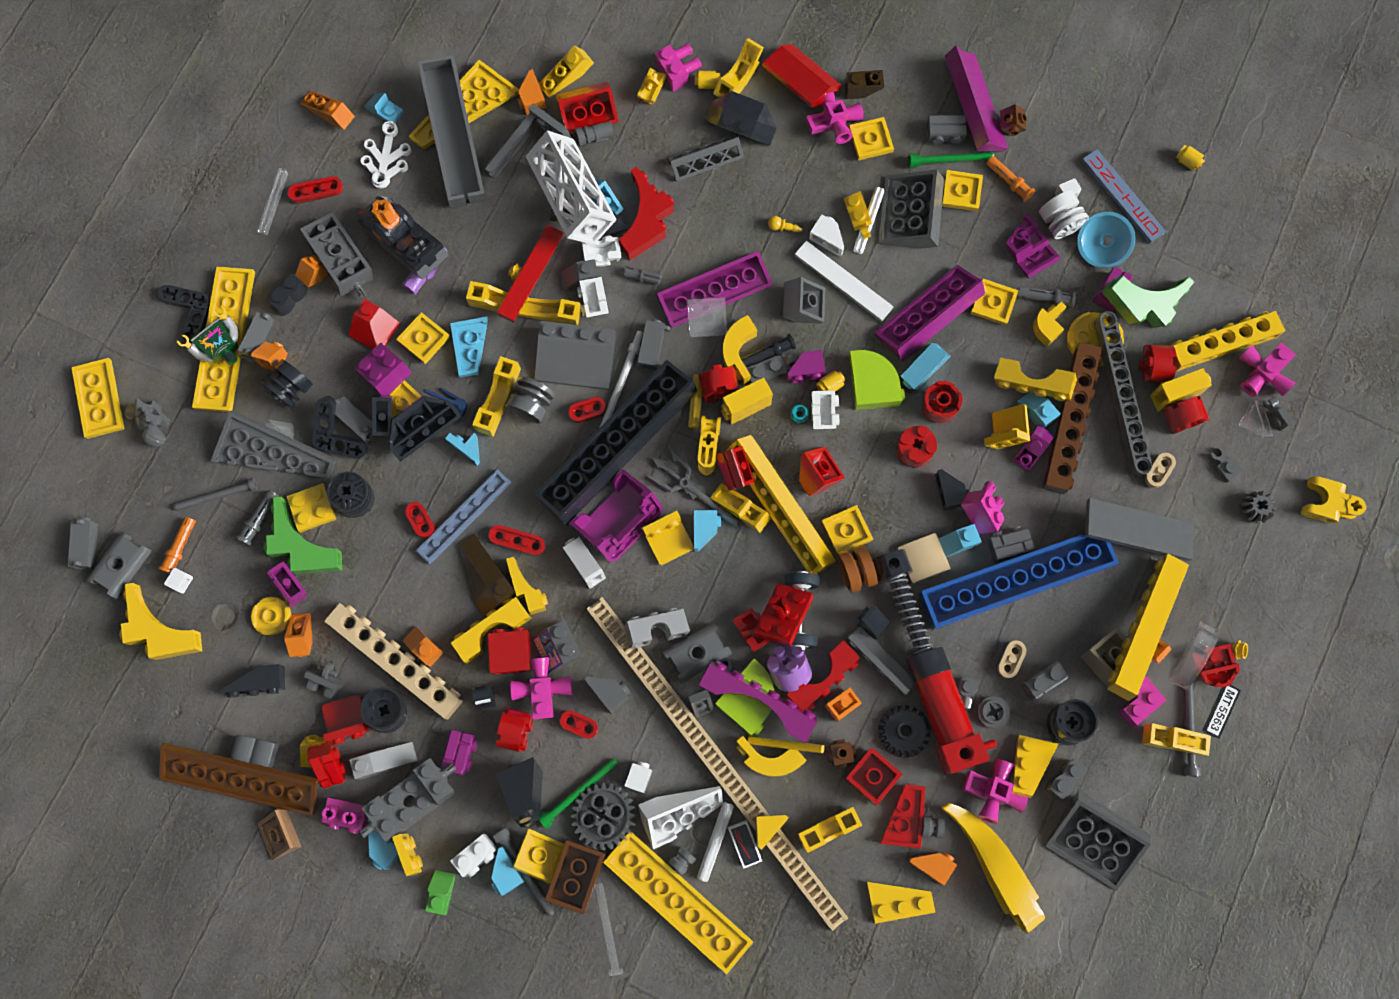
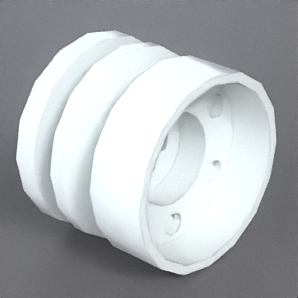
(1063, 214)

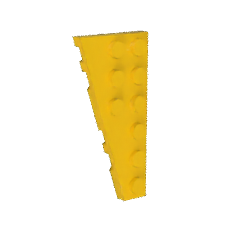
(481, 91)

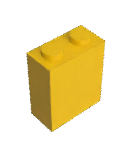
(1181, 389)
(746, 401)

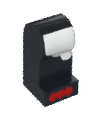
(484, 697)

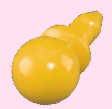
(775, 223)

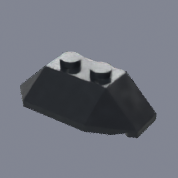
(742, 116)
(420, 424)

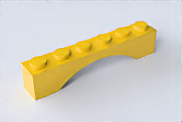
(558, 310)

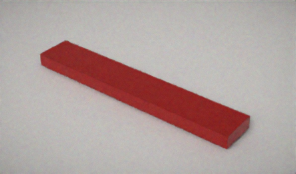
(530, 274)

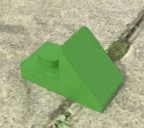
(440, 892)

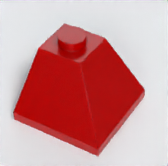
(372, 325)
(818, 471)

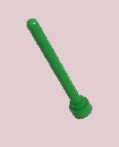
(916, 160)
(547, 817)

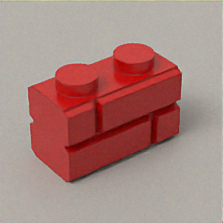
(735, 468)
(326, 764)

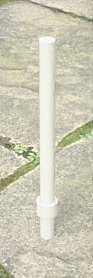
(633, 350)

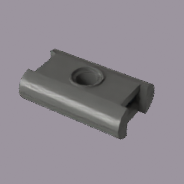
(106, 570)
(707, 641)

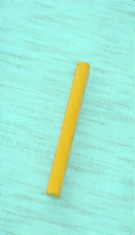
(786, 744)

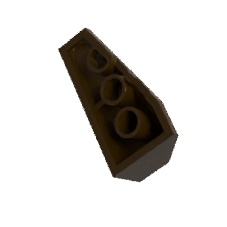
(485, 578)

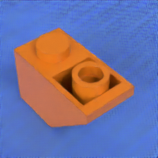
(311, 271)

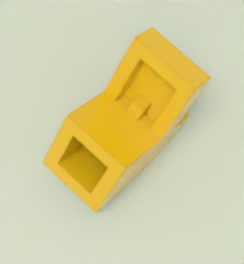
(1045, 326)

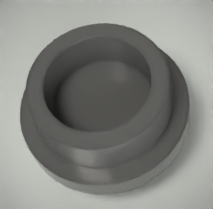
(968, 686)

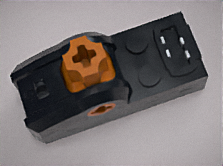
(401, 236)

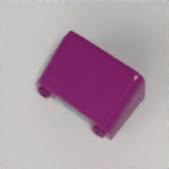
(619, 518)

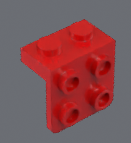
(344, 720)

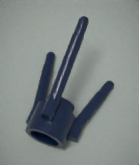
(459, 403)

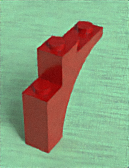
(648, 225)

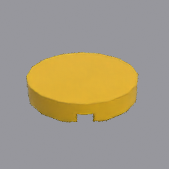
(270, 616)

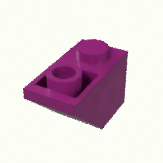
(808, 366)
(1034, 448)

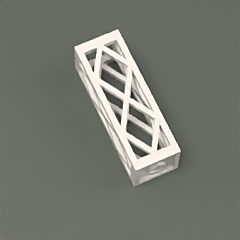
(588, 218)

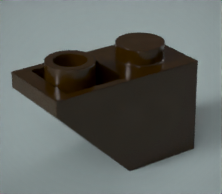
(863, 83)

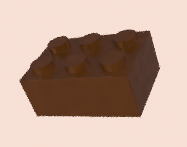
(575, 876)

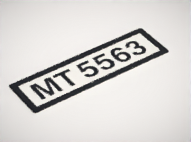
(1222, 711)

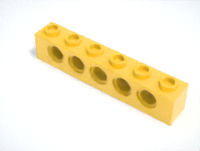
(1268, 322)

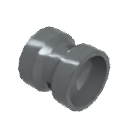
(933, 827)
(681, 861)

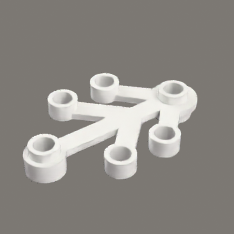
(385, 158)

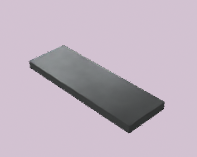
(1139, 529)

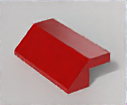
(801, 75)

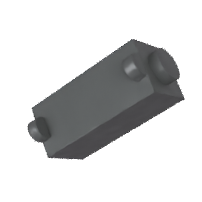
(255, 336)
(652, 345)
(354, 419)
(83, 544)

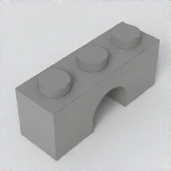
(672, 623)

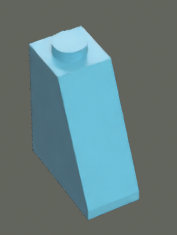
(925, 366)

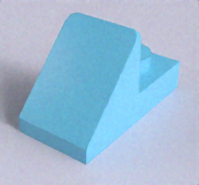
(384, 108)
(469, 449)

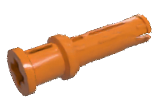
(1018, 183)
(174, 555)

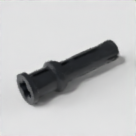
(775, 348)

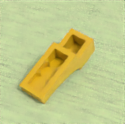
(741, 508)
(534, 598)
(1176, 739)

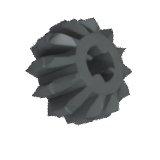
(1252, 508)

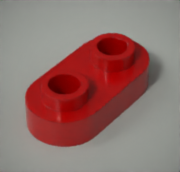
(586, 408)
(420, 520)
(579, 724)

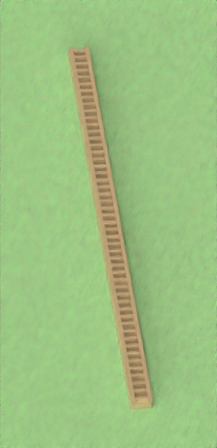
(717, 763)

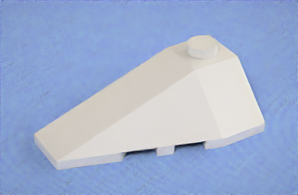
(672, 813)

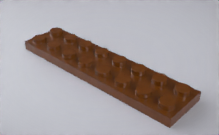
(238, 779)

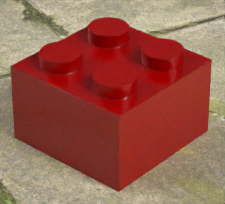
(873, 776)

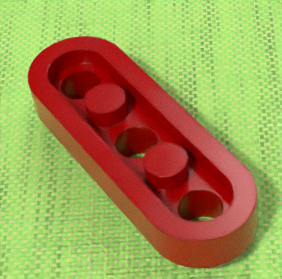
(307, 189)
(509, 537)

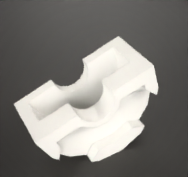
(602, 251)
(593, 297)
(823, 409)

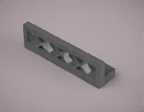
(705, 150)
(881, 661)

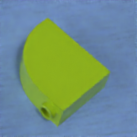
(874, 381)
(746, 710)

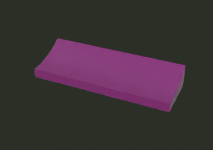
(975, 101)
(729, 281)
(930, 312)

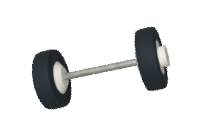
(803, 581)

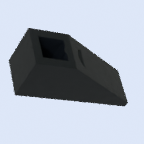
(261, 679)

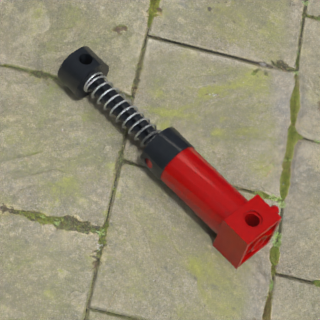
(933, 675)

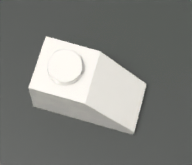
(827, 234)

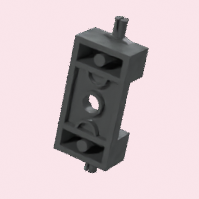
(347, 268)
(390, 816)

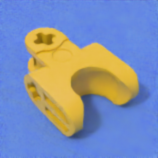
(707, 453)
(1334, 502)

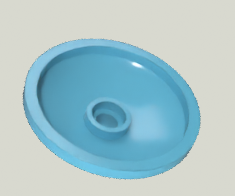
(1092, 238)

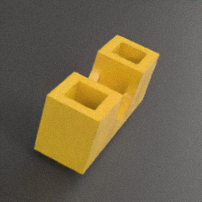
(829, 829)

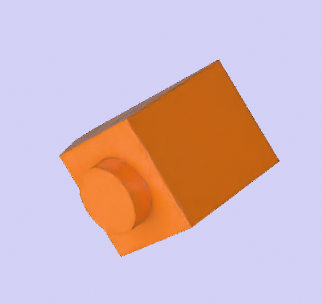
(531, 93)
(269, 354)
(299, 635)
(422, 647)
(935, 865)

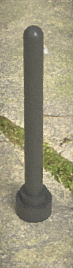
(1191, 768)
(504, 839)

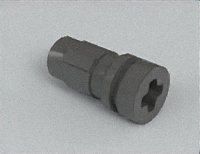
(595, 132)

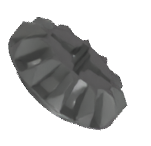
(1002, 715)

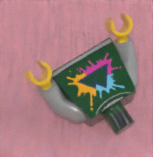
(216, 341)

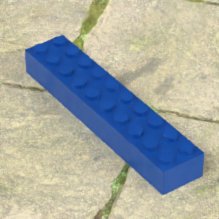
(1015, 580)

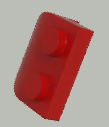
(1220, 667)

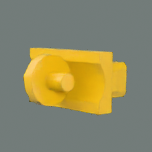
(651, 86)

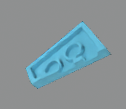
(468, 344)

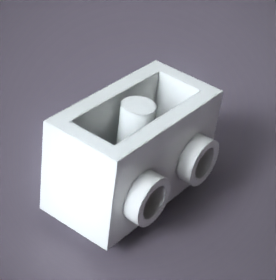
(474, 855)

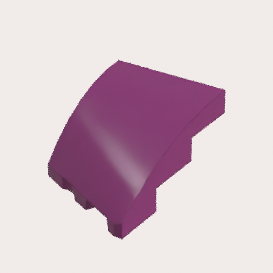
(1031, 248)

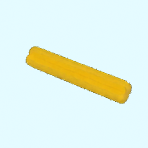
(695, 406)

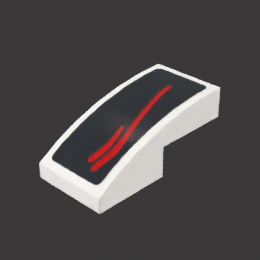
(744, 844)

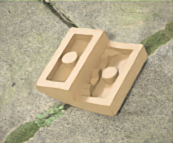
(926, 557)

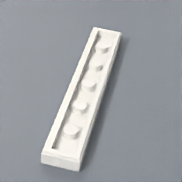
(844, 281)

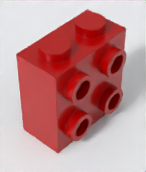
(509, 651)

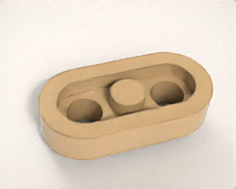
(1160, 471)
(1011, 660)

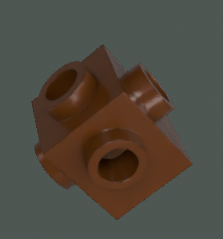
(1013, 120)
(833, 754)

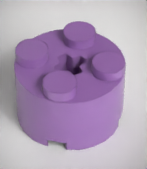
(789, 668)

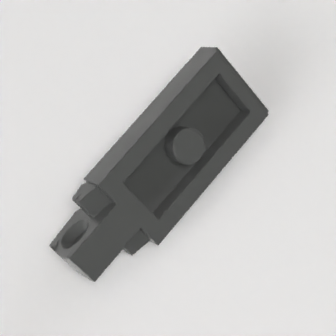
(772, 368)

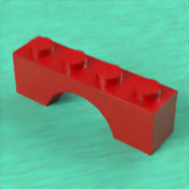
(841, 660)

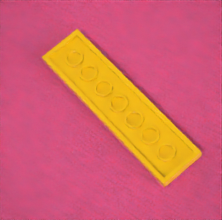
(215, 381)
(678, 902)

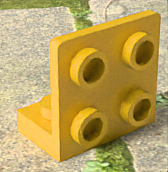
(1009, 428)
(668, 538)

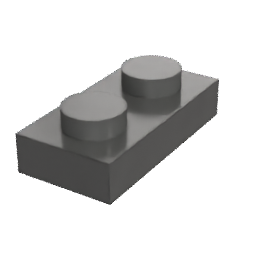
(701, 703)

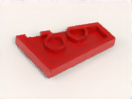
(907, 819)

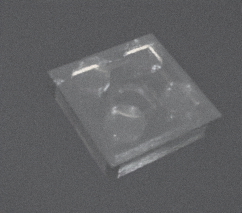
(707, 317)

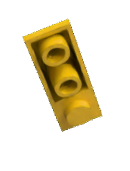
(566, 71)

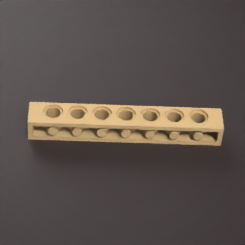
(338, 621)

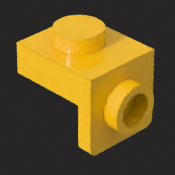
(308, 741)

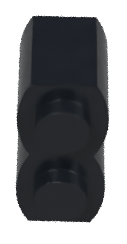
(285, 296)

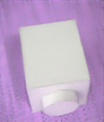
(638, 777)

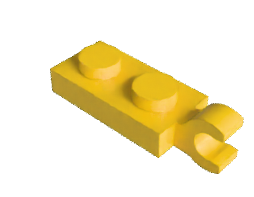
(858, 213)

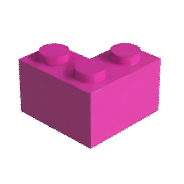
(1143, 704)

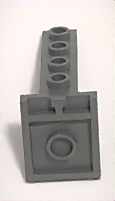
(518, 137)

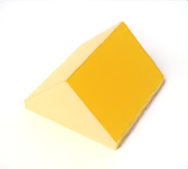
(767, 827)

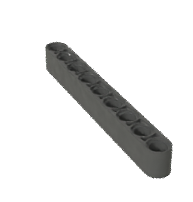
(1119, 402)

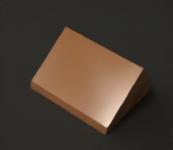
(278, 834)

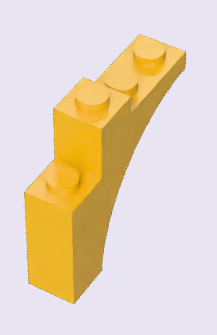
(145, 628)

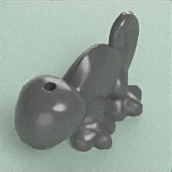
(146, 420)

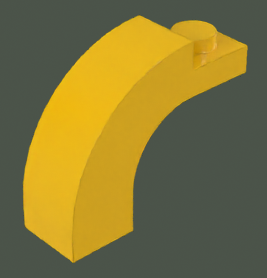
(742, 70)
(737, 335)
(770, 767)

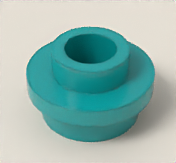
(799, 408)

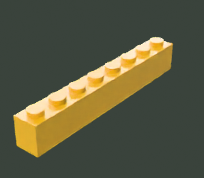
(784, 509)
(1147, 627)

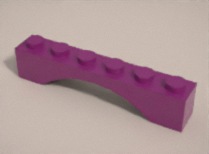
(796, 721)

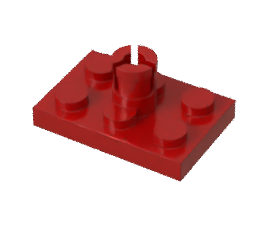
(783, 614)

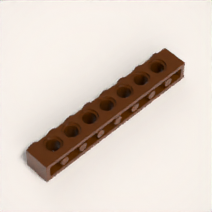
(1052, 480)

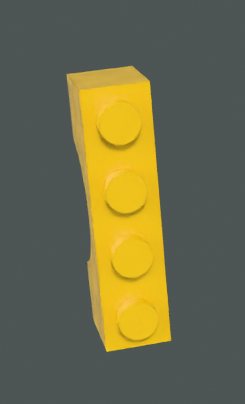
(1058, 385)
(501, 389)
(470, 643)

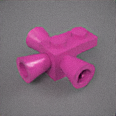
(835, 118)
(1267, 370)
(541, 689)
(994, 790)

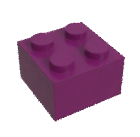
(382, 370)

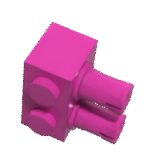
(669, 63)
(984, 509)
(344, 814)

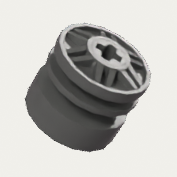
(528, 402)

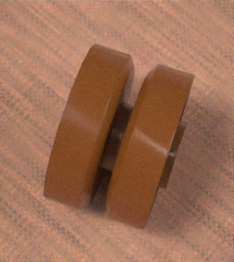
(857, 568)

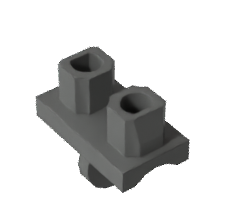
(325, 677)

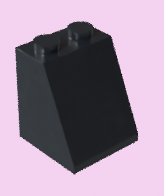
(523, 791)

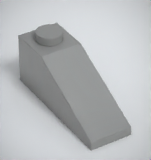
(383, 761)

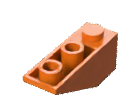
(328, 109)

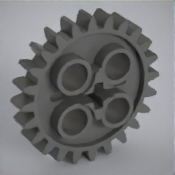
(612, 800)

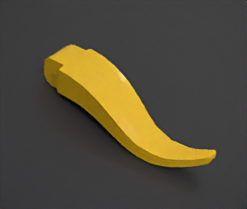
(1001, 869)

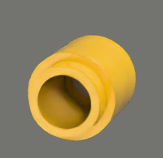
(707, 79)
(1190, 157)
(831, 382)

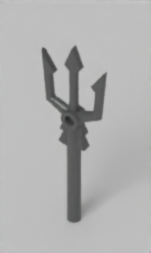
(690, 487)

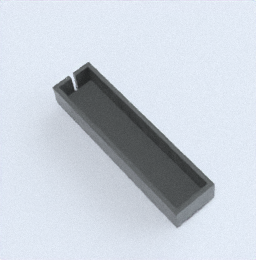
(451, 130)

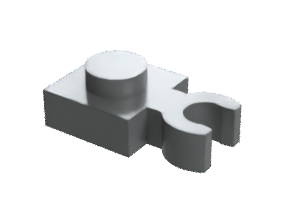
(1279, 414)
(1227, 467)

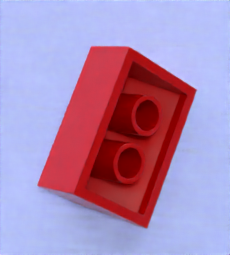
(587, 106)

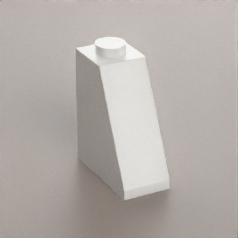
(584, 562)

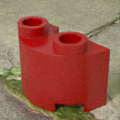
(746, 625)

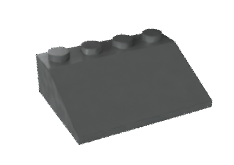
(912, 209)
(575, 355)
(1098, 840)

